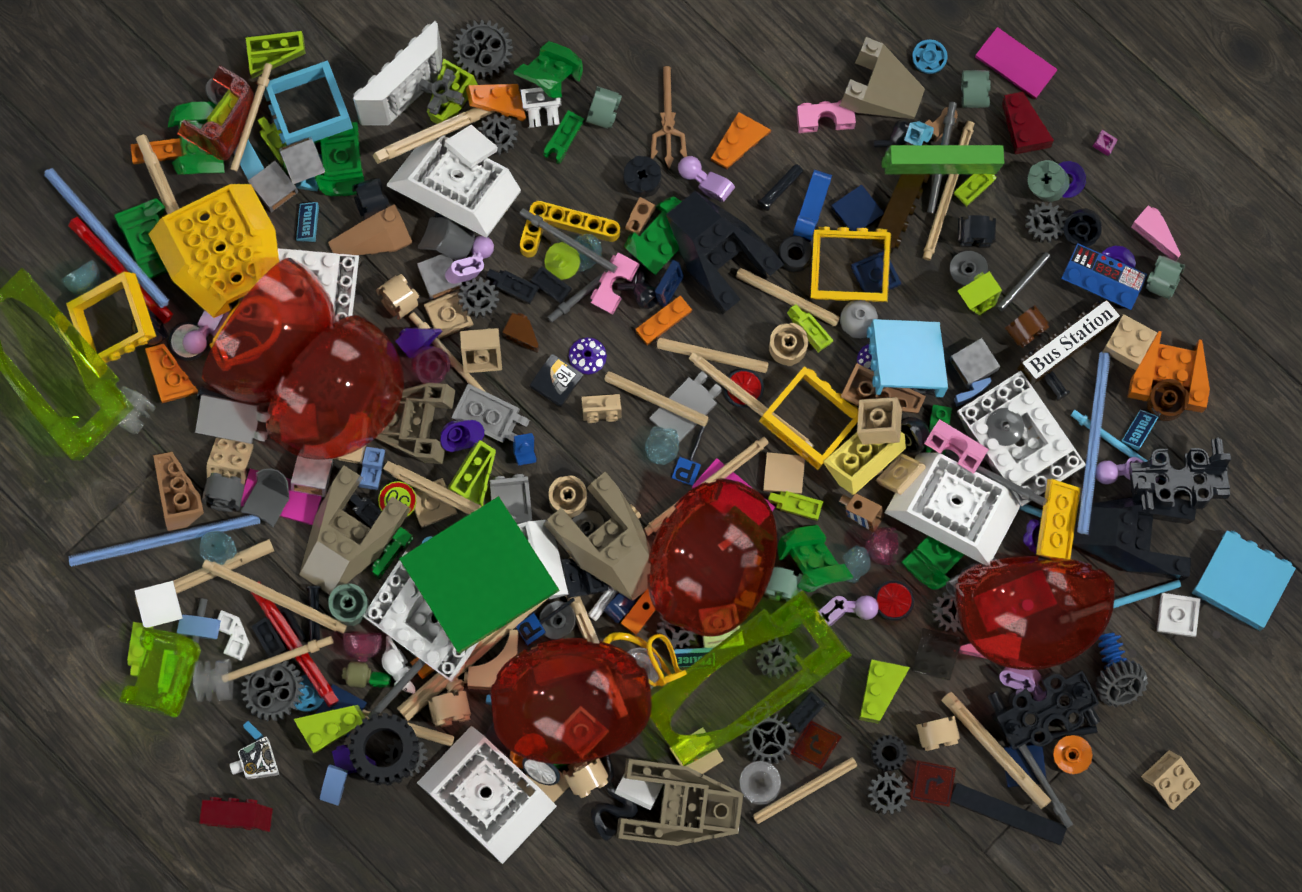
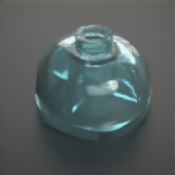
(83, 279)

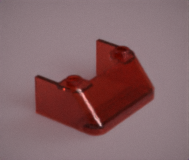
(223, 139)

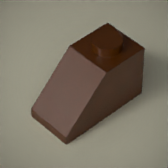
(521, 332)

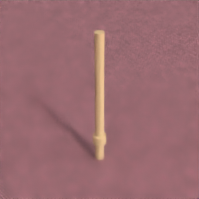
(262, 83)
(453, 361)
(312, 647)

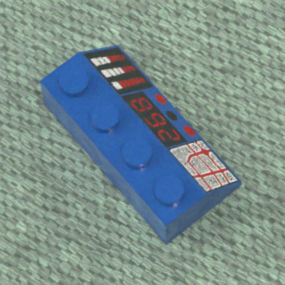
(1104, 276)

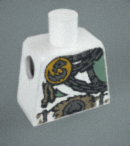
(256, 760)

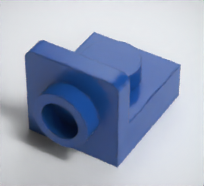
(524, 449)

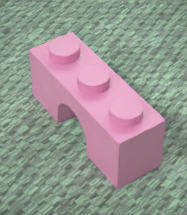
(810, 114)
(604, 296)
(968, 450)

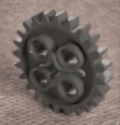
(467, 42)
(277, 706)

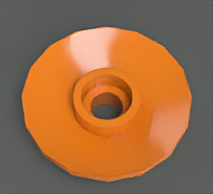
(1082, 753)

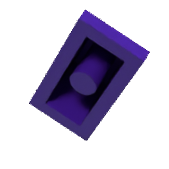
(415, 338)
(343, 761)

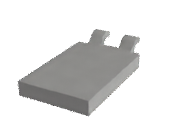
(691, 395)
(493, 413)
(230, 419)

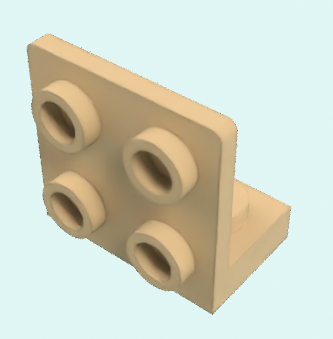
(601, 407)
(229, 458)
(1171, 779)

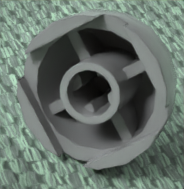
(857, 317)

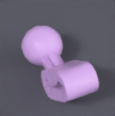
(711, 184)
(470, 267)
(195, 341)
(1108, 472)
(865, 608)
(1023, 679)

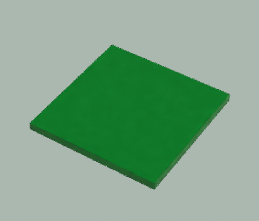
(479, 574)

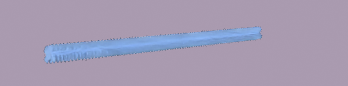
(103, 234)
(1093, 443)
(193, 533)

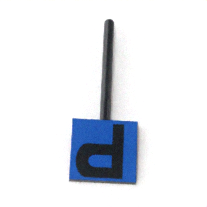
(687, 470)
(532, 628)

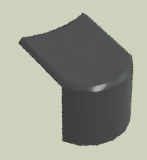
(447, 238)
(268, 496)

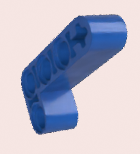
(812, 205)

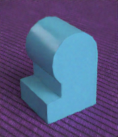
(918, 132)

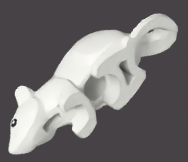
(394, 663)

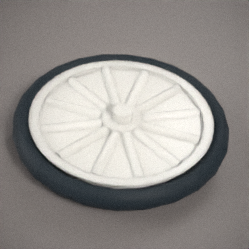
(176, 340)
(541, 772)

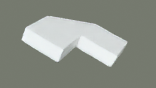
(238, 639)

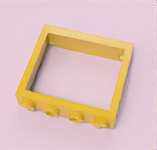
(860, 233)
(138, 307)
(794, 440)

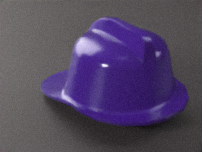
(461, 435)

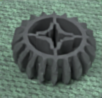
(1121, 683)
(776, 744)

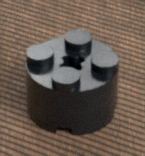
(638, 167)
(369, 197)
(976, 230)

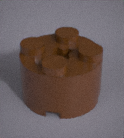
(1027, 325)
(1176, 395)

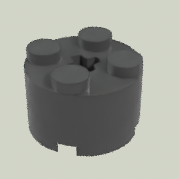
(223, 492)

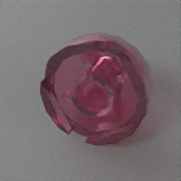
(430, 364)
(883, 546)
(362, 645)

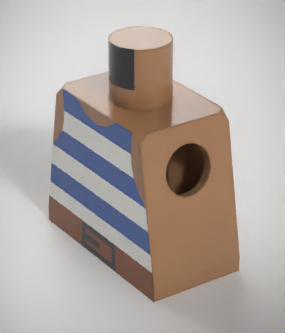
(863, 511)

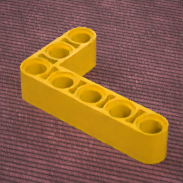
(565, 224)

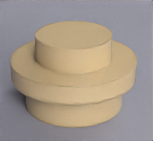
(455, 686)

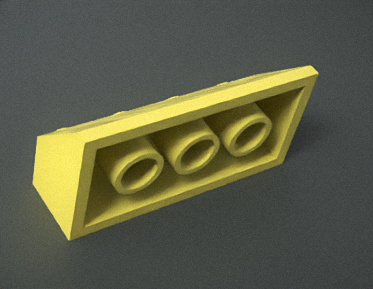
(857, 464)

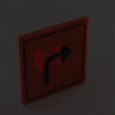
(816, 744)
(933, 783)

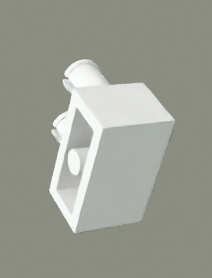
(534, 100)

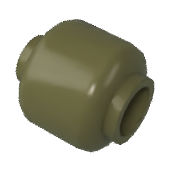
(356, 674)

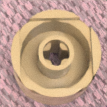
(398, 296)
(789, 354)
(565, 486)
(449, 708)
(938, 732)
(585, 777)

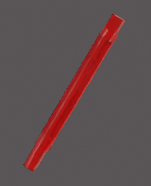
(111, 260)
(293, 642)

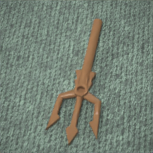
(668, 122)

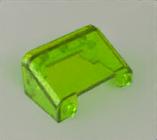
(164, 673)

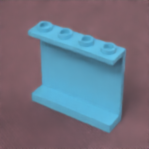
(907, 355)
(1244, 580)

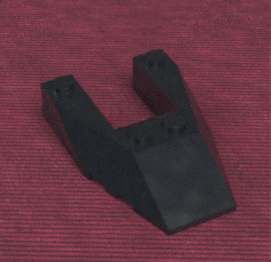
(710, 239)
(1123, 536)

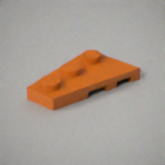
(498, 97)
(739, 138)
(168, 376)

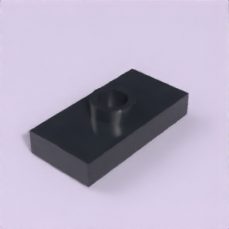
(551, 284)
(805, 712)

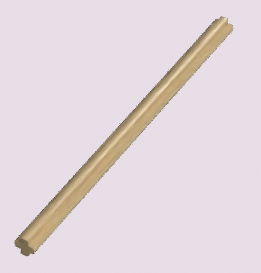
(438, 682)

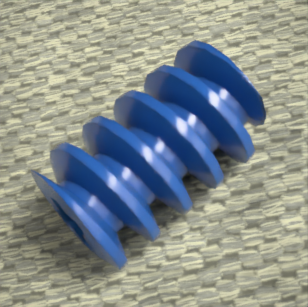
(1111, 649)

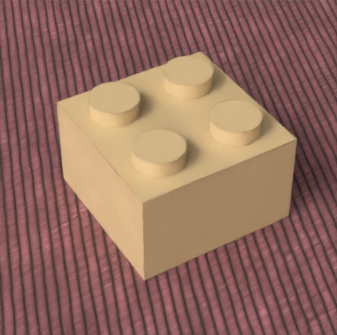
(1129, 342)
(481, 350)
(879, 421)

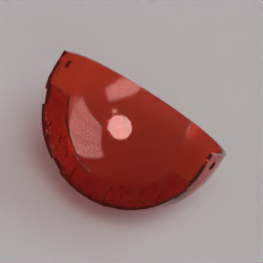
(268, 333)
(338, 392)
(713, 558)
(1033, 609)
(570, 701)

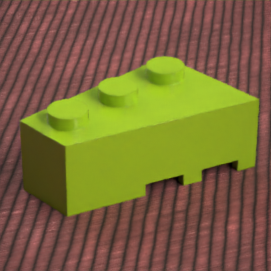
(274, 50)
(462, 80)
(981, 293)
(474, 473)
(880, 688)
(328, 727)

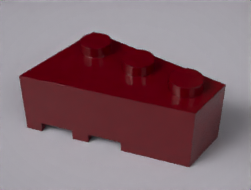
(1024, 125)
(235, 814)

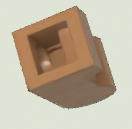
(938, 125)
(640, 216)

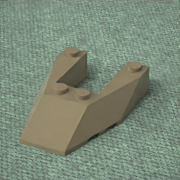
(341, 544)
(616, 550)
(691, 807)

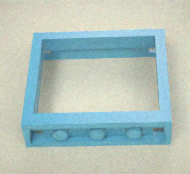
(296, 79)

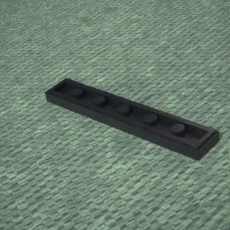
(1008, 814)

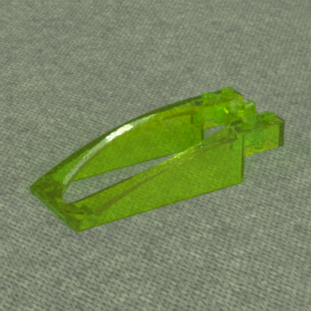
(95, 373)
(756, 631)

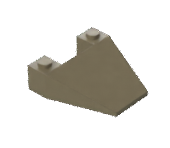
(891, 86)
(413, 420)

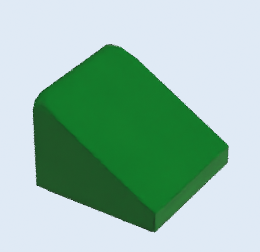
(380, 679)

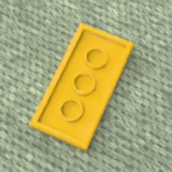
(1058, 520)

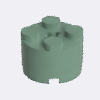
(975, 89)
(602, 107)
(1041, 173)
(1165, 277)
(783, 584)
(346, 593)

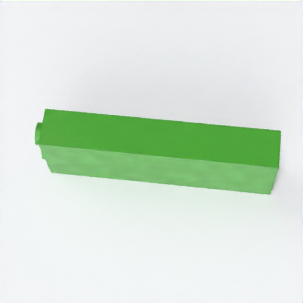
(943, 159)

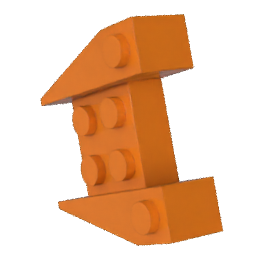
(1173, 363)

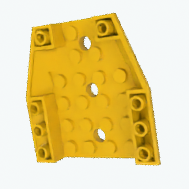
(190, 245)

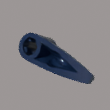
(619, 607)

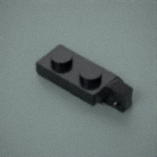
(513, 285)
(365, 509)

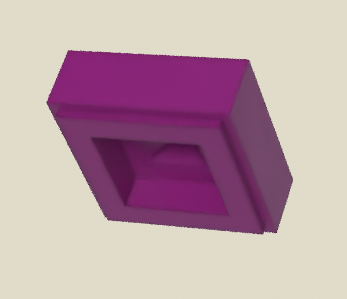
(1105, 142)

